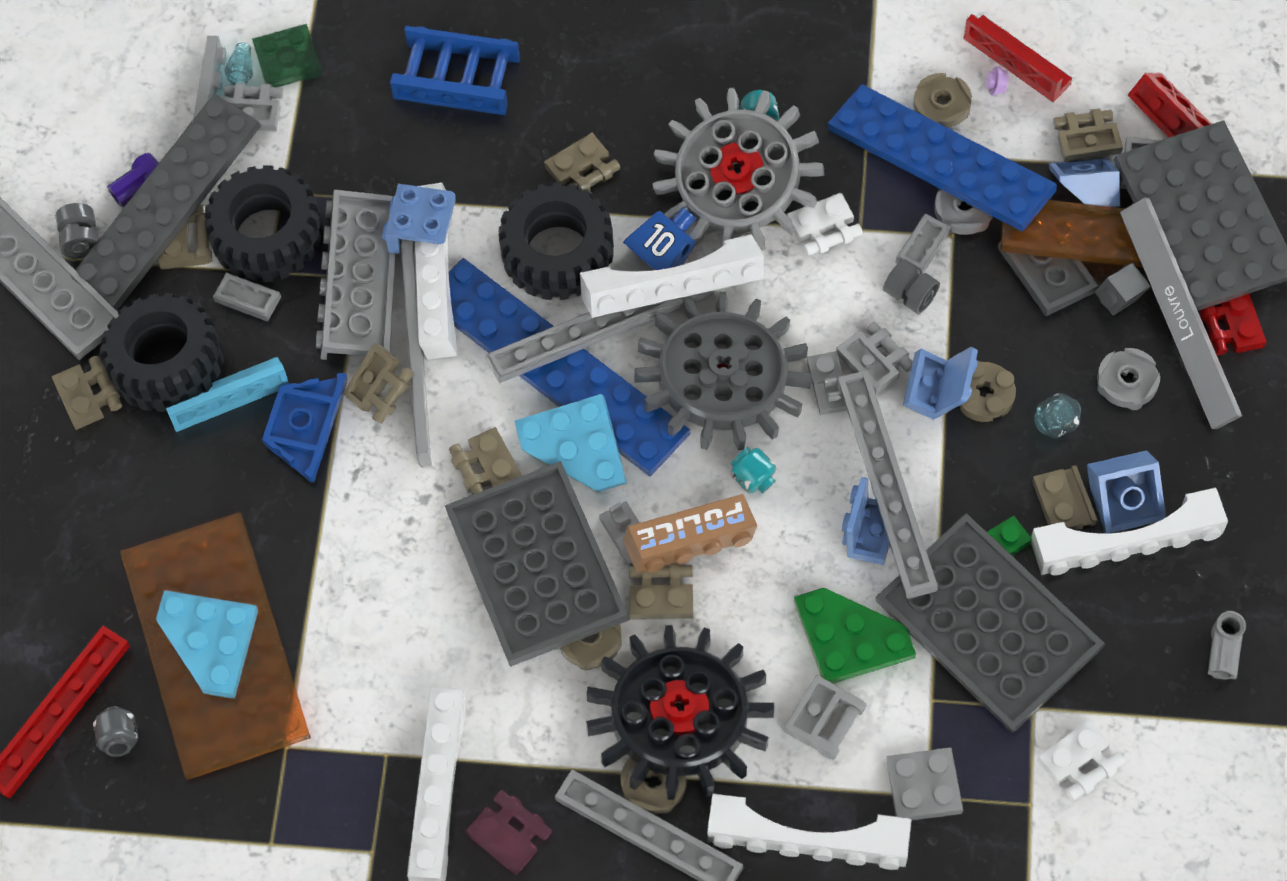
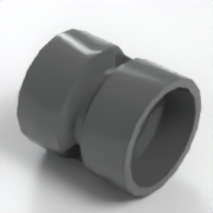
(76, 229)
(907, 284)

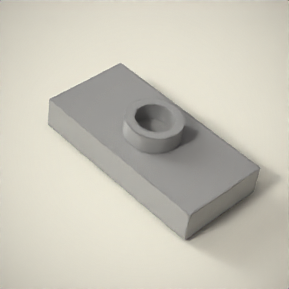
(924, 242)
(247, 297)

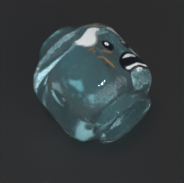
(1057, 415)

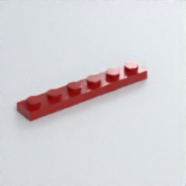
(59, 708)

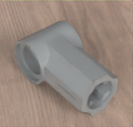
(1226, 647)

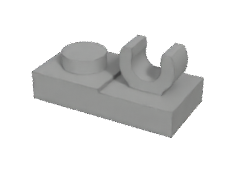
(825, 374)
(616, 523)

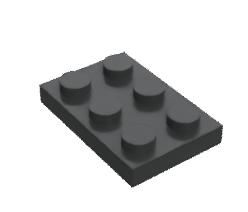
(1051, 280)

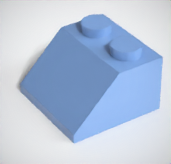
(1127, 491)

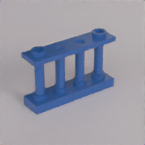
(453, 94)

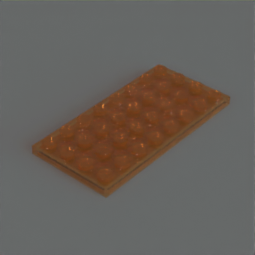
(212, 729)

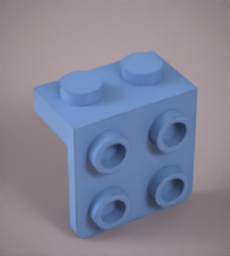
(418, 216)
(938, 383)
(864, 527)

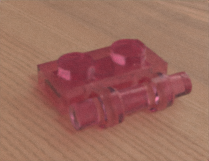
(501, 839)

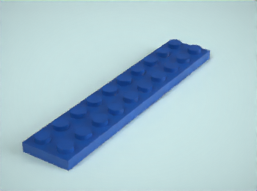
(498, 319)

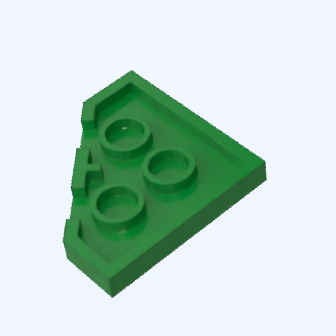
(849, 636)

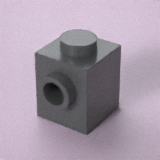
(1122, 289)

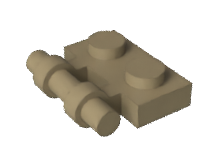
(1091, 141)
(580, 158)
(371, 378)
(78, 397)
(492, 456)
(662, 601)

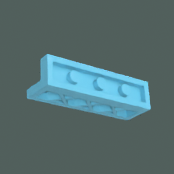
(230, 394)

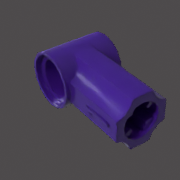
(129, 183)

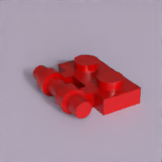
(1241, 325)

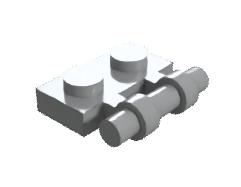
(261, 109)
(862, 354)

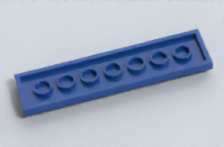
(942, 157)

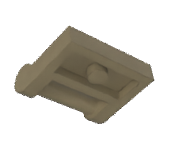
(178, 251)

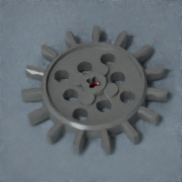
(722, 371)

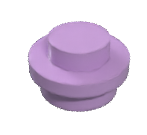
(997, 80)

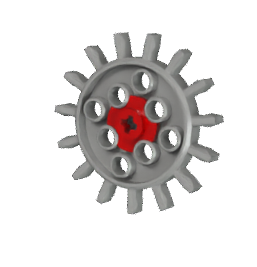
(754, 163)

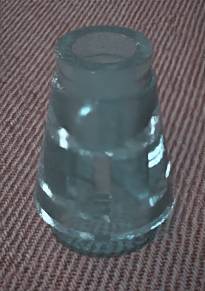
(240, 64)

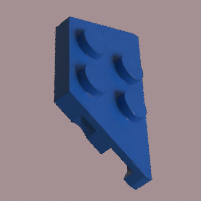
(303, 422)

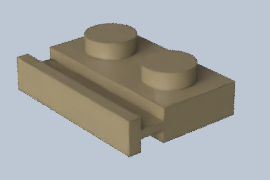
(1064, 498)

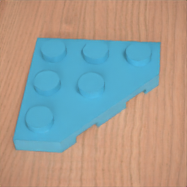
(579, 438)
(209, 638)

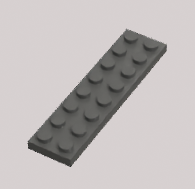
(167, 200)

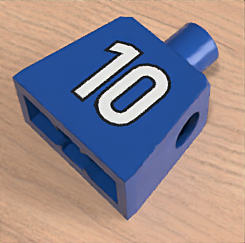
(663, 241)

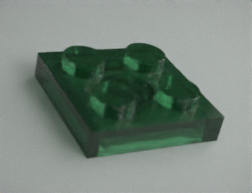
(287, 56)

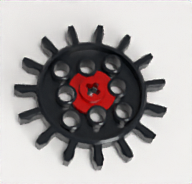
(696, 706)

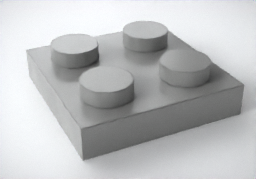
(924, 784)

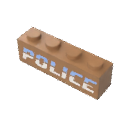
(690, 534)

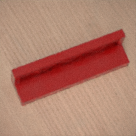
(1016, 57)
(1166, 105)

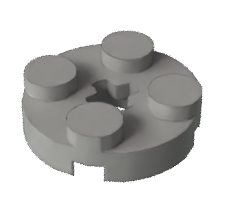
(961, 221)
(1128, 394)

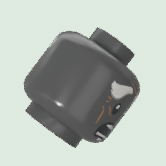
(115, 731)

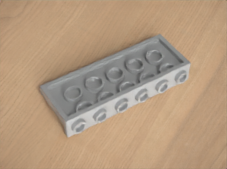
(357, 275)

